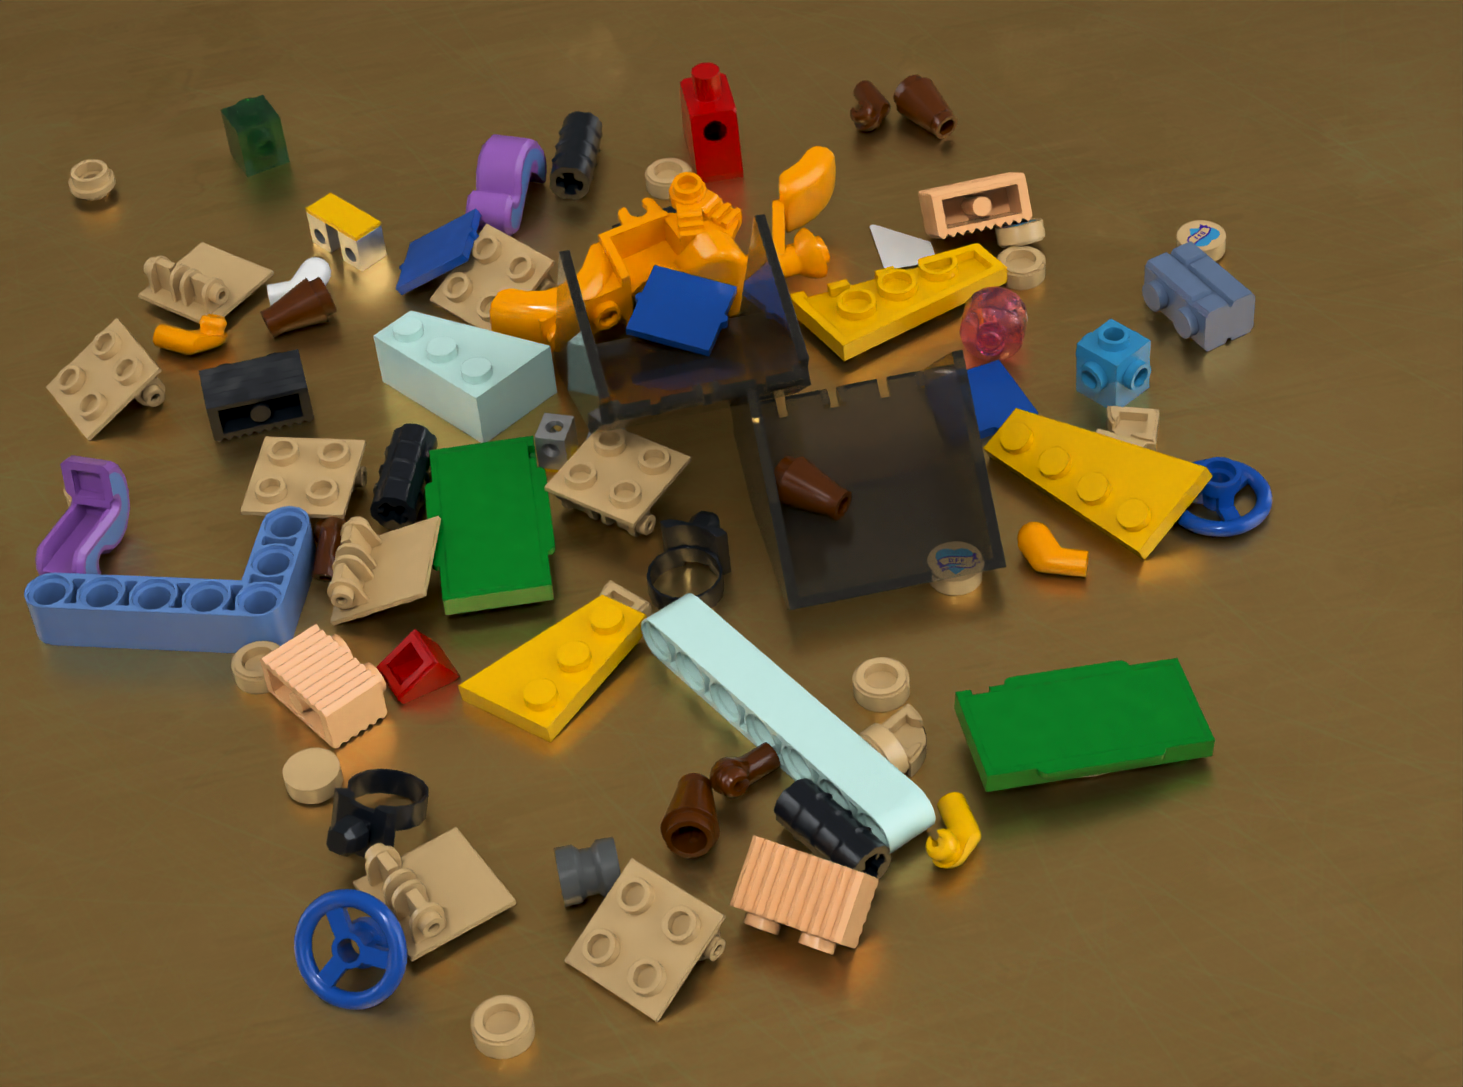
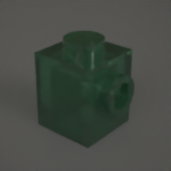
(255, 135)

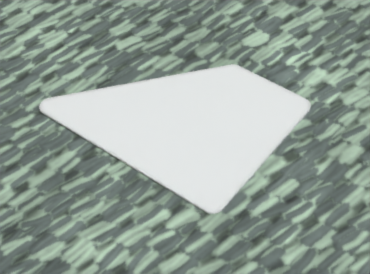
(899, 248)

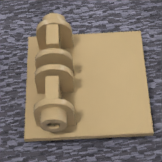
(494, 265)
(202, 282)
(107, 379)
(306, 475)
(618, 479)
(381, 569)
(434, 889)
(646, 939)

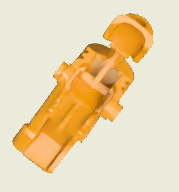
(690, 241)

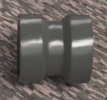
(587, 870)

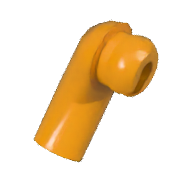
(194, 341)
(1046, 554)

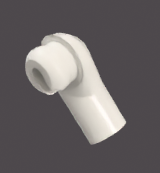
(310, 269)

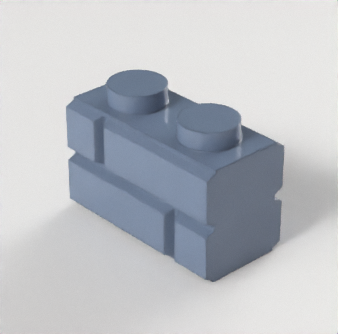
(1198, 296)

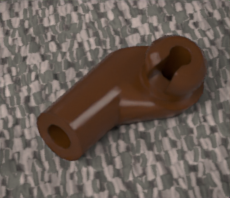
(874, 107)
(734, 774)

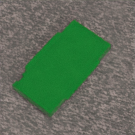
(492, 525)
(1082, 723)

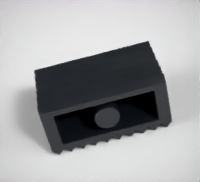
(256, 395)

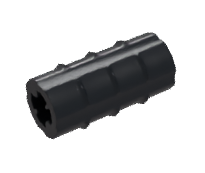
(576, 155)
(403, 477)
(830, 829)

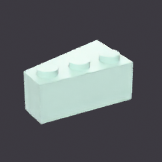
(465, 372)

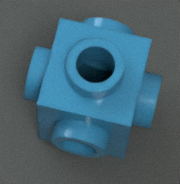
(1113, 364)

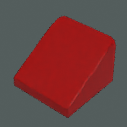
(417, 668)

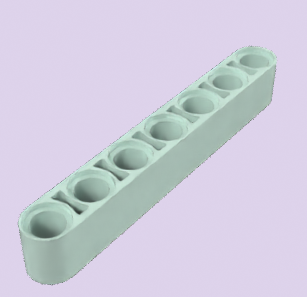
(777, 710)

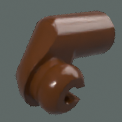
(328, 540)

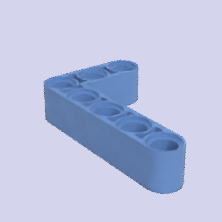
(185, 611)

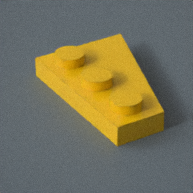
(557, 670)

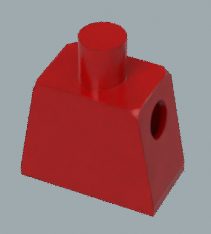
(708, 109)

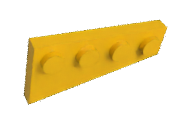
(873, 311)
(1103, 480)

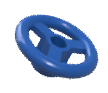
(1219, 495)
(379, 944)

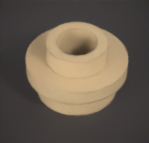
(91, 180)

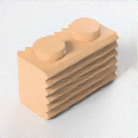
(975, 205)
(325, 685)
(803, 893)

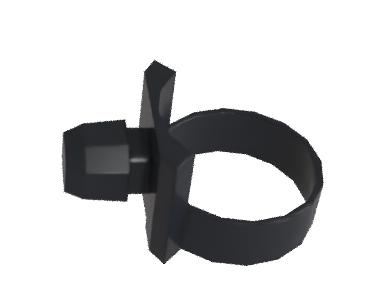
(691, 541)
(359, 827)

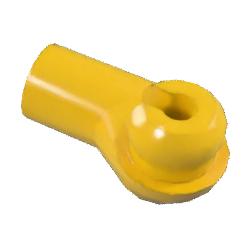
(960, 836)

